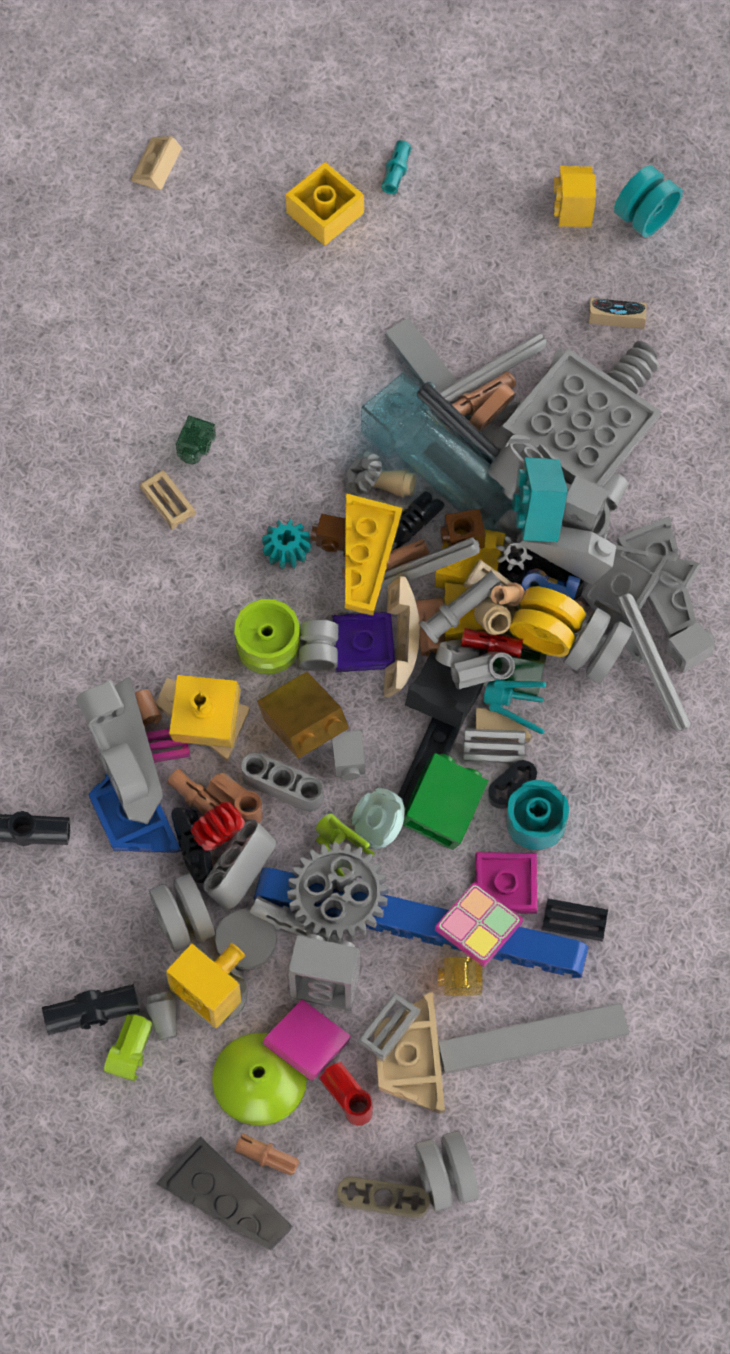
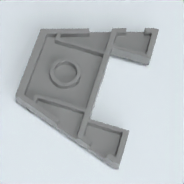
(637, 574)

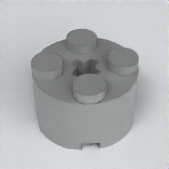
(511, 459)

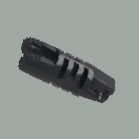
(419, 513)
(195, 857)

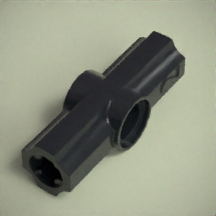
(42, 829)
(90, 1009)

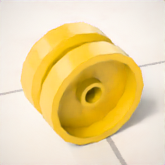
(547, 621)

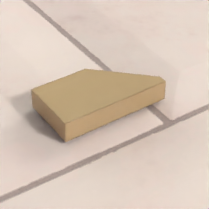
(491, 720)

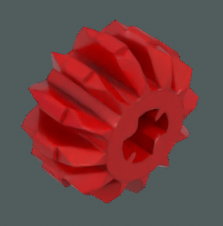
(217, 826)

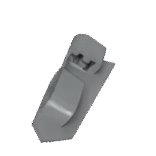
(124, 746)

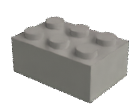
(322, 969)

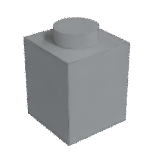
(691, 646)
(348, 755)

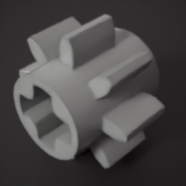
(506, 550)

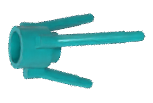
(501, 693)

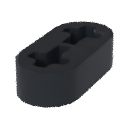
(507, 779)

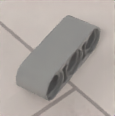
(276, 770)
(239, 864)

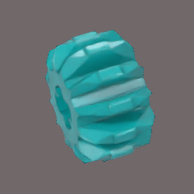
(275, 545)

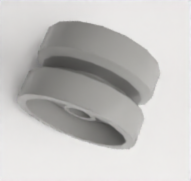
(594, 643)
(177, 914)
(448, 1170)

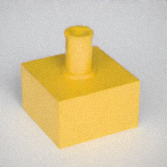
(205, 711)
(207, 983)

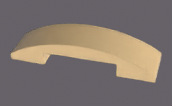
(402, 603)

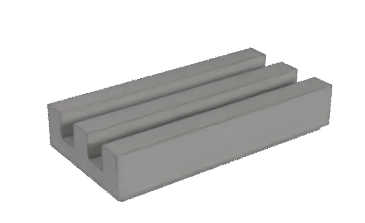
(492, 756)
(373, 1047)

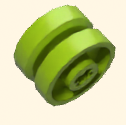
(267, 636)

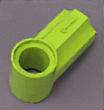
(128, 1052)

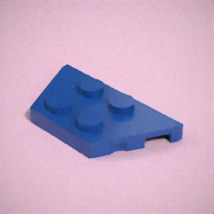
(129, 834)

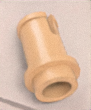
(509, 594)

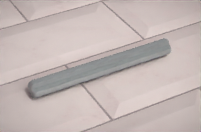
(494, 368)
(653, 662)

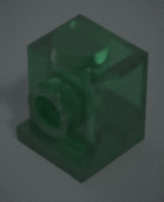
(195, 439)

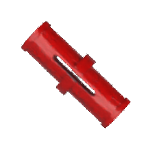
(492, 643)

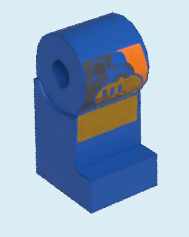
(539, 578)

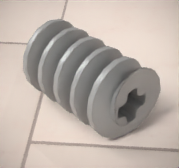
(635, 366)

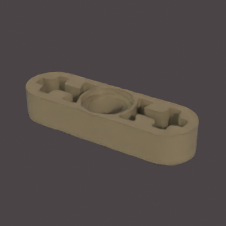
(405, 1211)

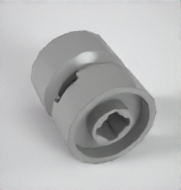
(318, 645)

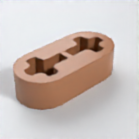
(492, 407)

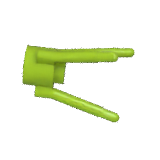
(333, 830)

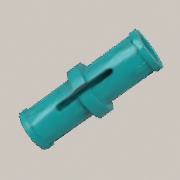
(396, 167)

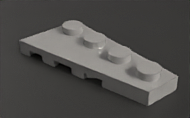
(668, 598)

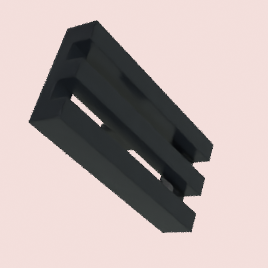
(577, 908)

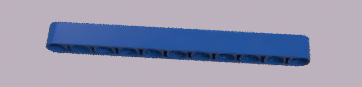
(418, 920)

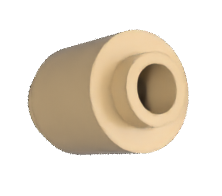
(492, 617)

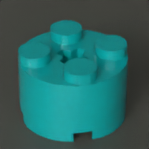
(533, 831)

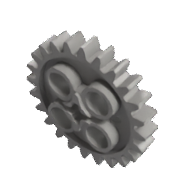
(354, 913)

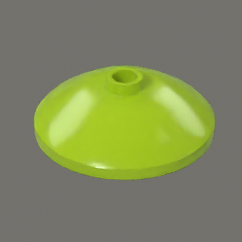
(251, 1098)

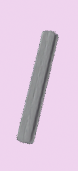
(433, 561)

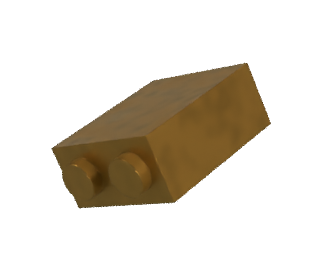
(303, 714)

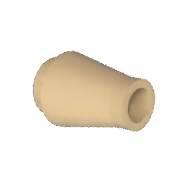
(397, 482)

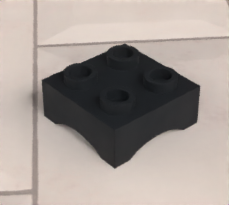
(437, 694)

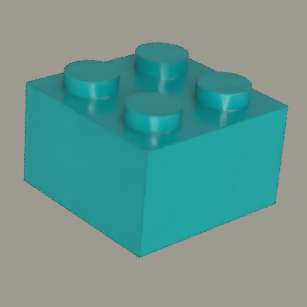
(540, 499)

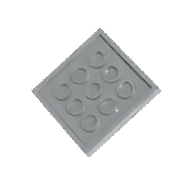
(583, 419)

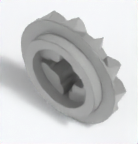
(358, 482)

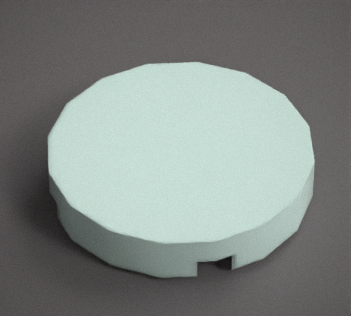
(379, 817)

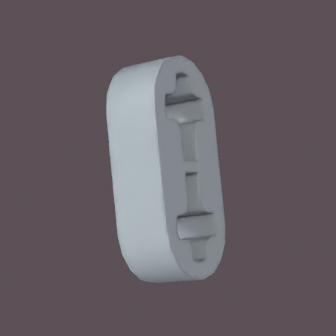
(453, 652)

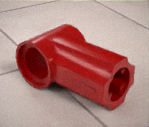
(347, 1092)

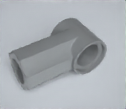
(480, 669)

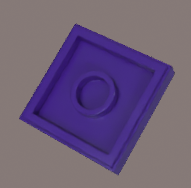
(364, 641)

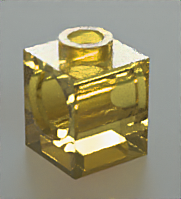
(460, 977)

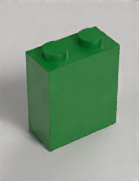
(444, 801)

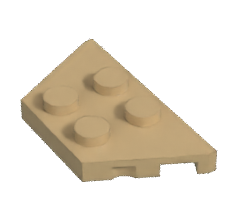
(414, 1065)

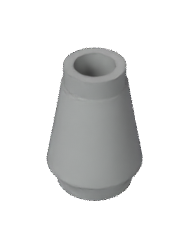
(162, 1013)

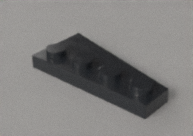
(219, 1190)

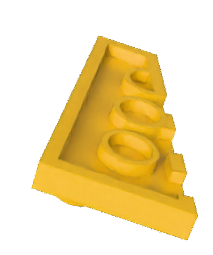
(368, 546)

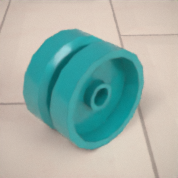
(648, 201)

